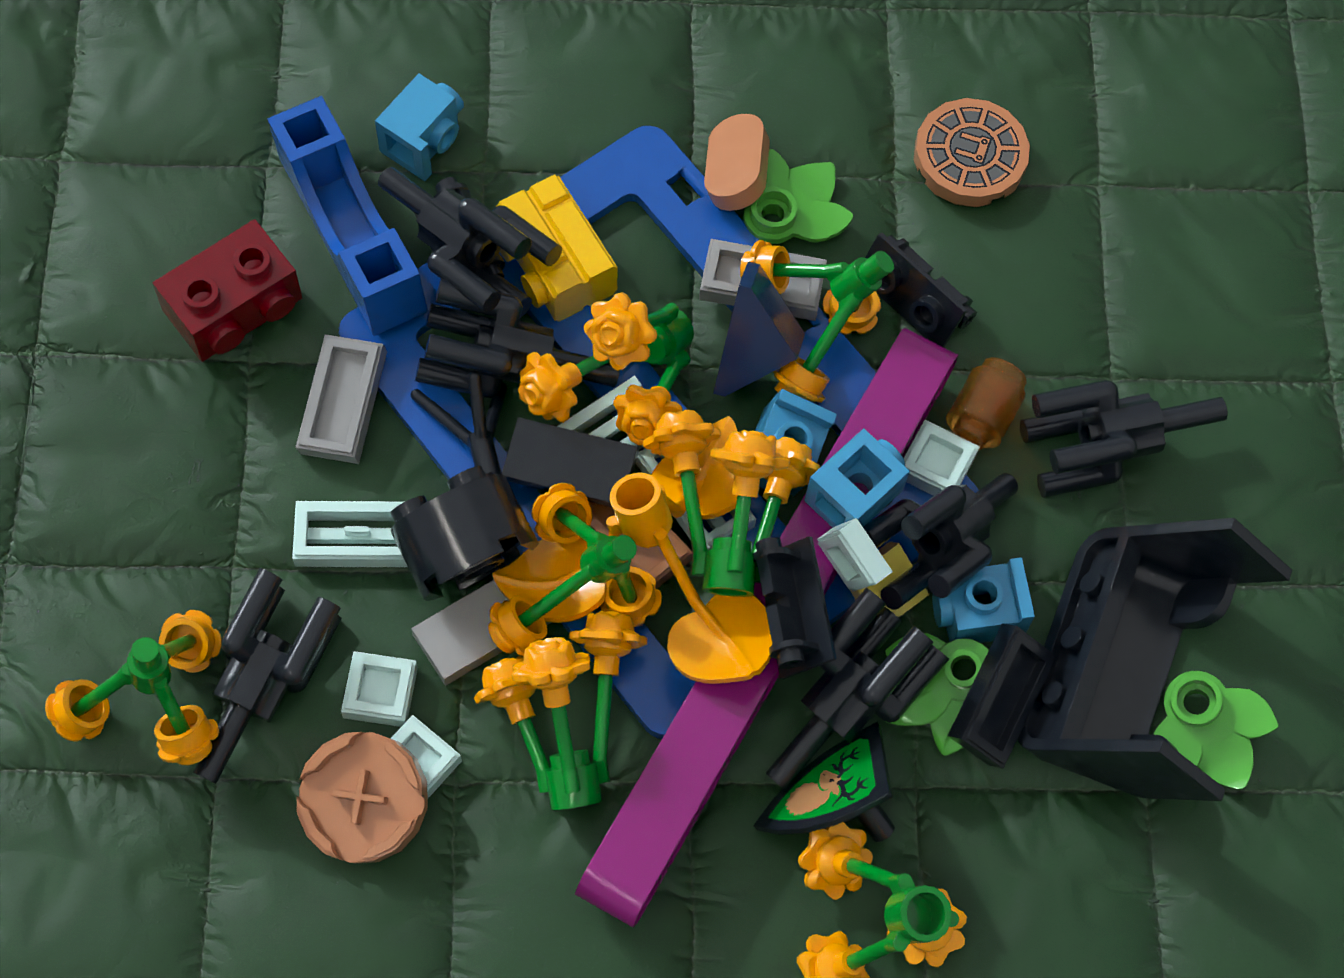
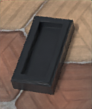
(554, 455)
(1002, 696)

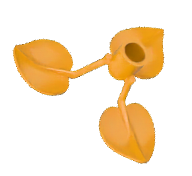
(715, 643)

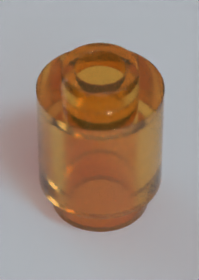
(987, 403)

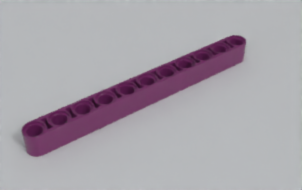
(718, 715)

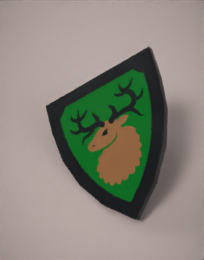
(836, 789)

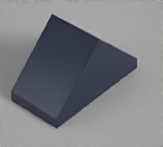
(760, 333)

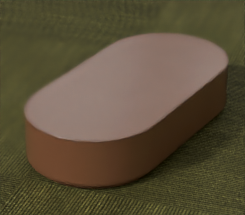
(737, 162)

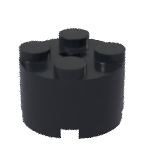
(461, 532)

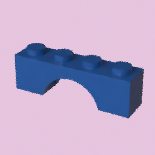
(333, 193)

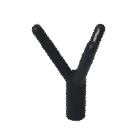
(480, 441)

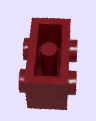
(228, 291)

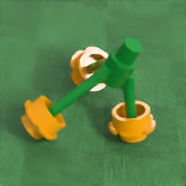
(849, 303)
(565, 518)
(183, 732)

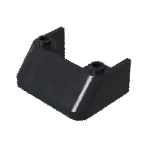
(1117, 642)

